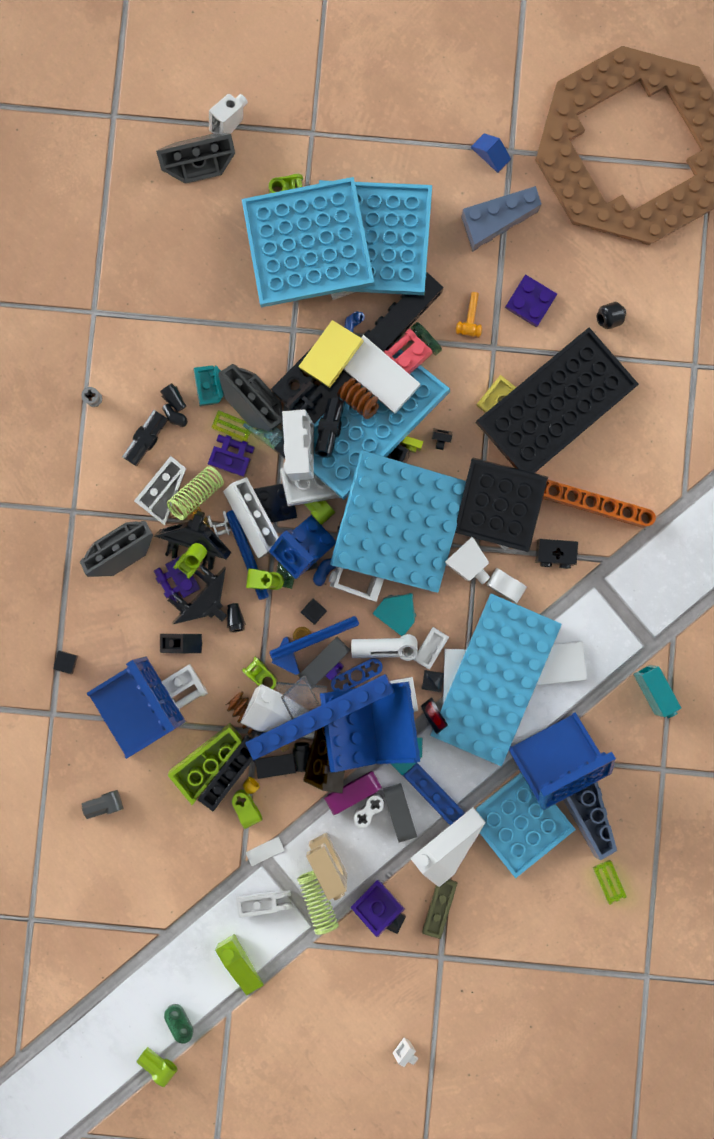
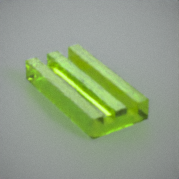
(232, 434)
(616, 897)

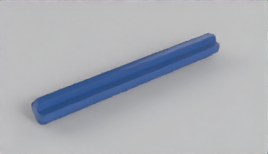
(244, 549)
(314, 638)

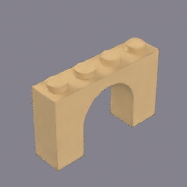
(327, 867)

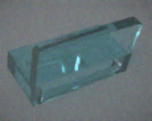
(270, 438)

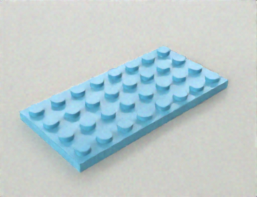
(377, 434)
(496, 679)

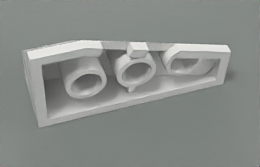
(266, 711)
(445, 853)

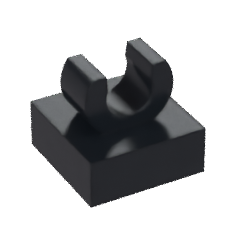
(441, 436)

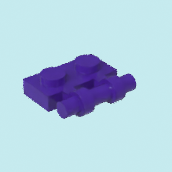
(230, 461)
(183, 584)

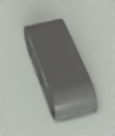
(325, 661)
(399, 812)

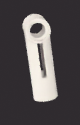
(385, 647)

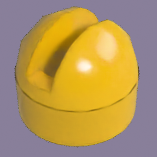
(250, 785)

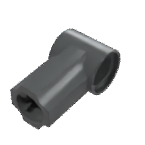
(107, 803)

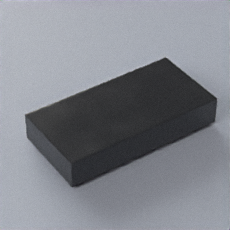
(275, 766)

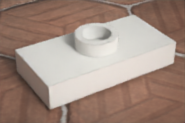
(431, 648)

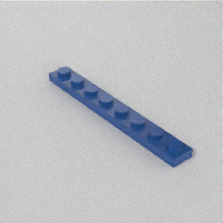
(320, 717)

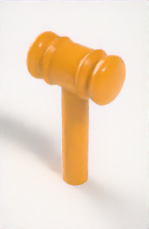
(469, 328)

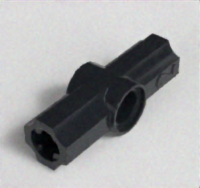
(329, 427)
(145, 438)

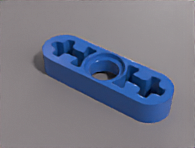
(354, 683)

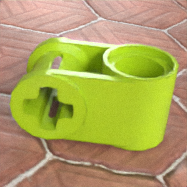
(286, 182)
(191, 559)
(264, 580)
(259, 673)
(247, 812)

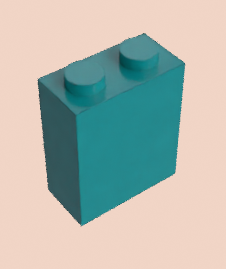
(657, 691)

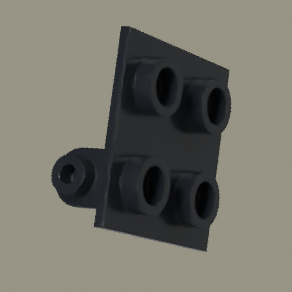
(275, 503)

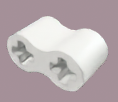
(506, 585)
(368, 810)

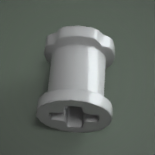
(87, 392)

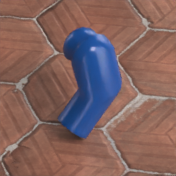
(353, 320)

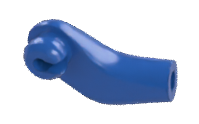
(322, 572)

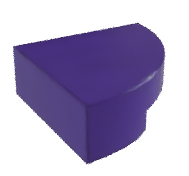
(335, 670)

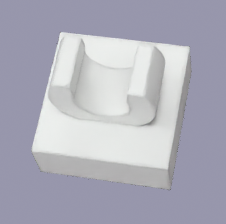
(405, 1053)

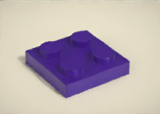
(531, 300)
(377, 908)

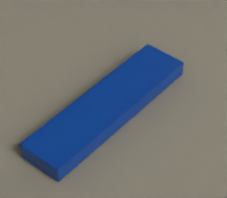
(433, 794)

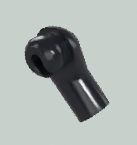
(174, 417)

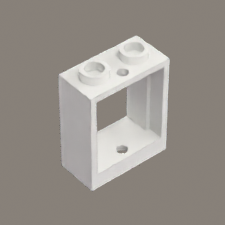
(372, 592)

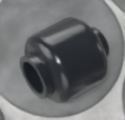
(611, 315)

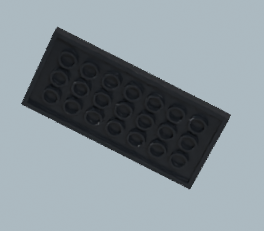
(557, 403)

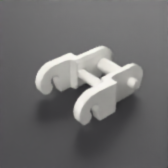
(218, 525)

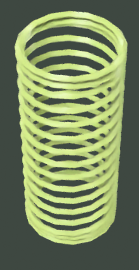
(213, 484)
(306, 880)

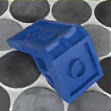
(302, 546)

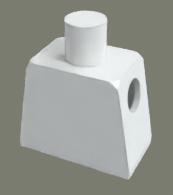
(226, 114)
(469, 562)

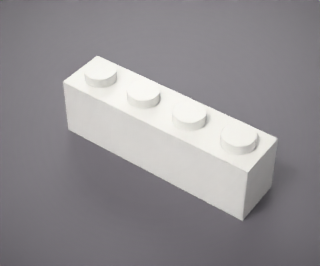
(251, 516)

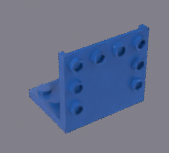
(136, 706)
(374, 734)
(561, 761)

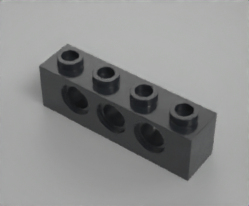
(295, 374)
(227, 776)

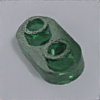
(426, 337)
(178, 1022)

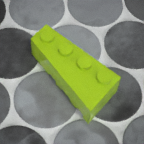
(204, 763)

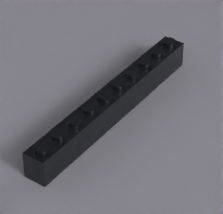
(384, 335)

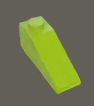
(238, 964)

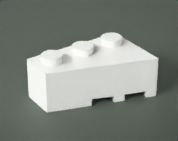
(298, 445)
(161, 489)

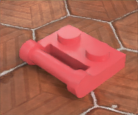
(412, 356)

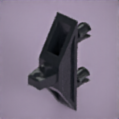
(194, 532)
(206, 602)

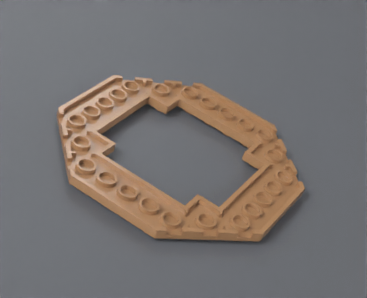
(569, 176)

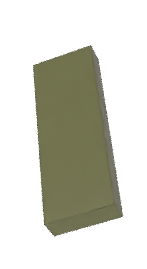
(439, 909)

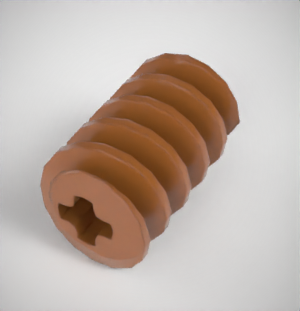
(358, 398)
(239, 706)

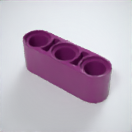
(353, 793)

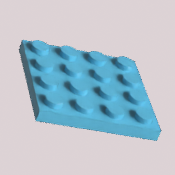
(519, 827)

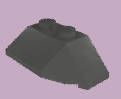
(197, 157)
(251, 398)
(117, 550)

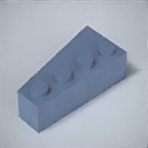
(498, 215)
(592, 820)

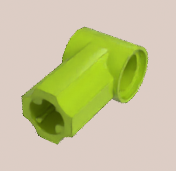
(320, 510)
(160, 1069)

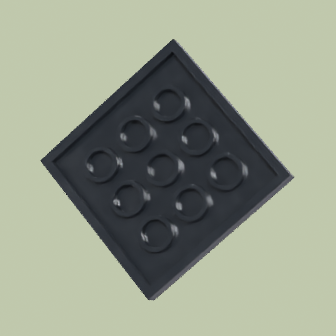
(501, 504)

